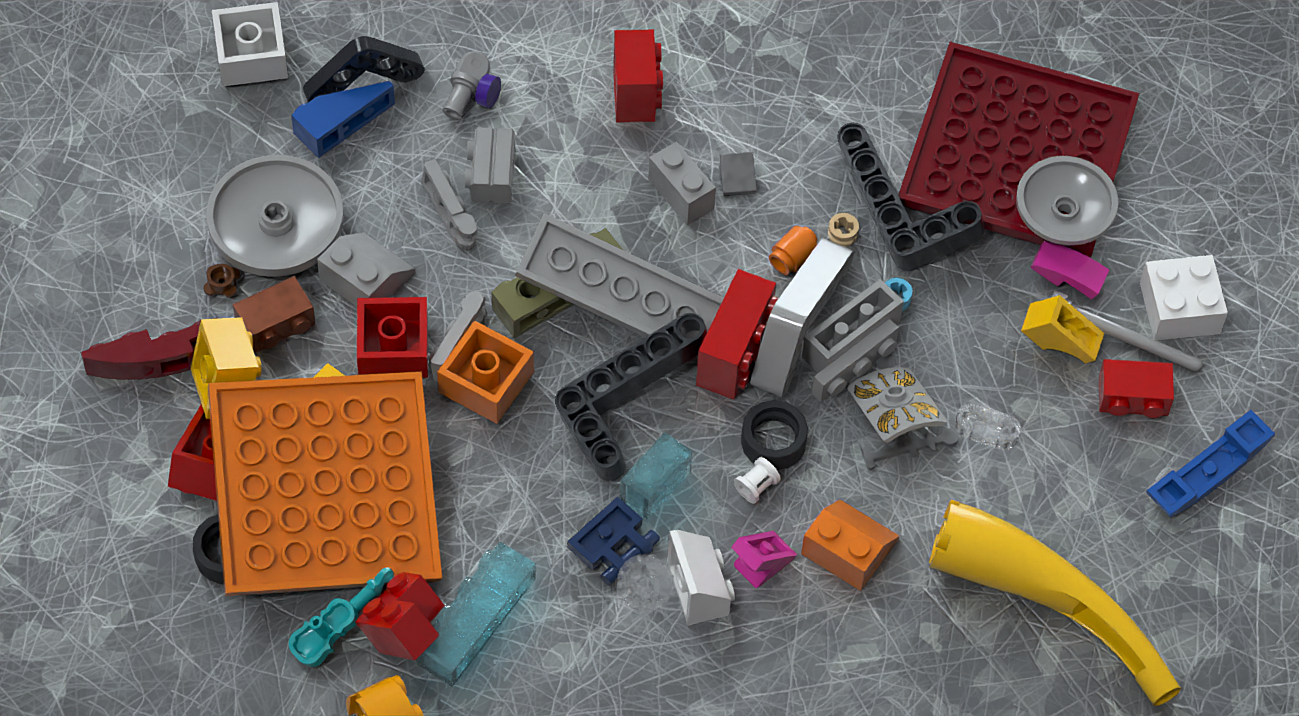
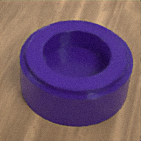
(488, 90)

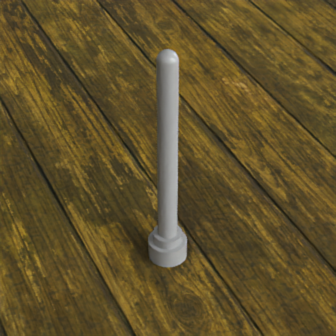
(1139, 340)

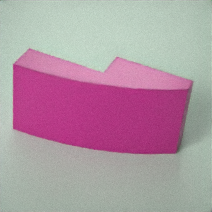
(1064, 264)

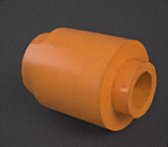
(793, 249)

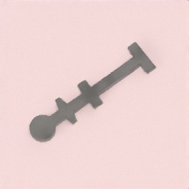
(948, 437)

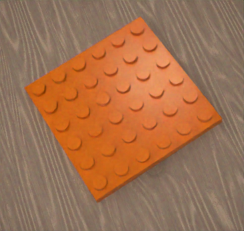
(322, 482)

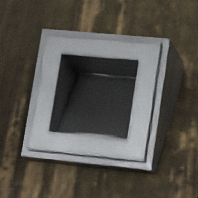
(737, 173)

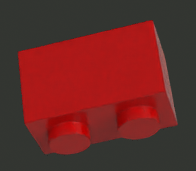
(1136, 388)

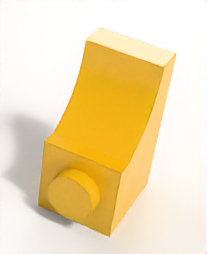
(1061, 327)

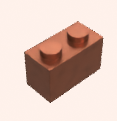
(276, 313)

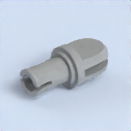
(465, 82)

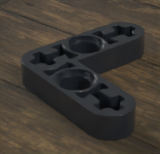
(354, 58)

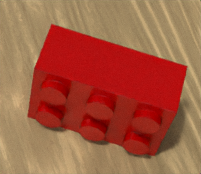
(735, 335)

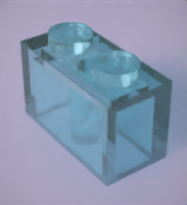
(655, 475)

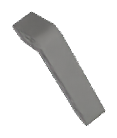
(796, 313)

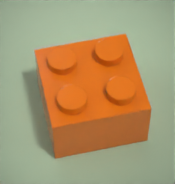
(485, 372)

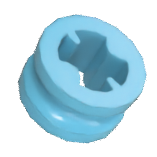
(902, 286)

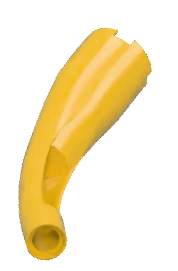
(1012, 561)

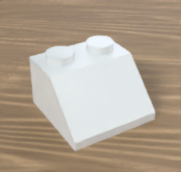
(698, 577)

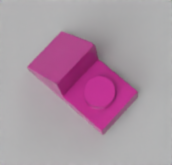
(761, 556)

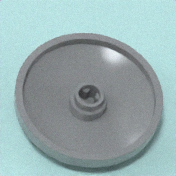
(274, 215)

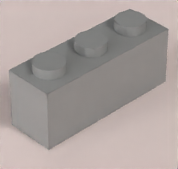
(851, 325)

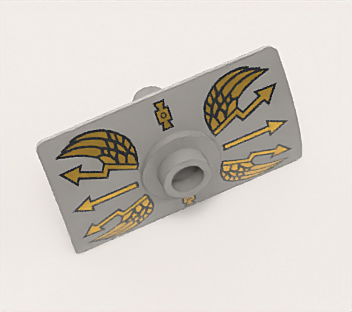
(895, 402)

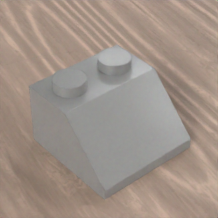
(362, 268)

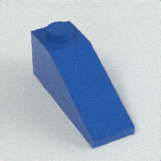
(338, 115)

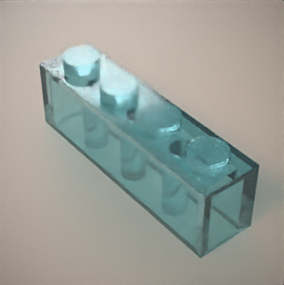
(477, 612)

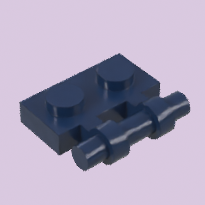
(606, 533)

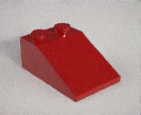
(193, 459)

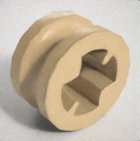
(851, 225)

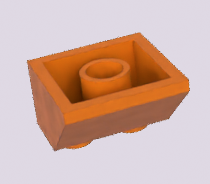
(848, 543)

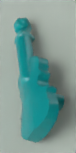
(316, 638)

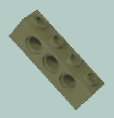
(523, 313)

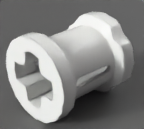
(757, 480)

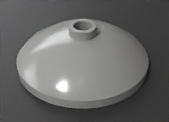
(1071, 187)

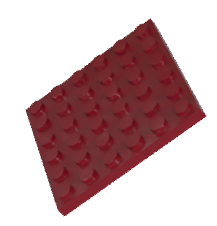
(999, 119)

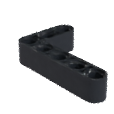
(891, 208)
(624, 386)

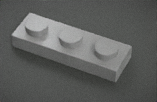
(855, 361)

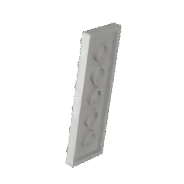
(611, 280)

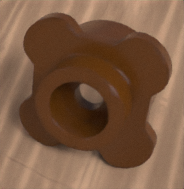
(221, 272)

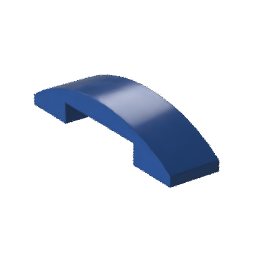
(1212, 466)

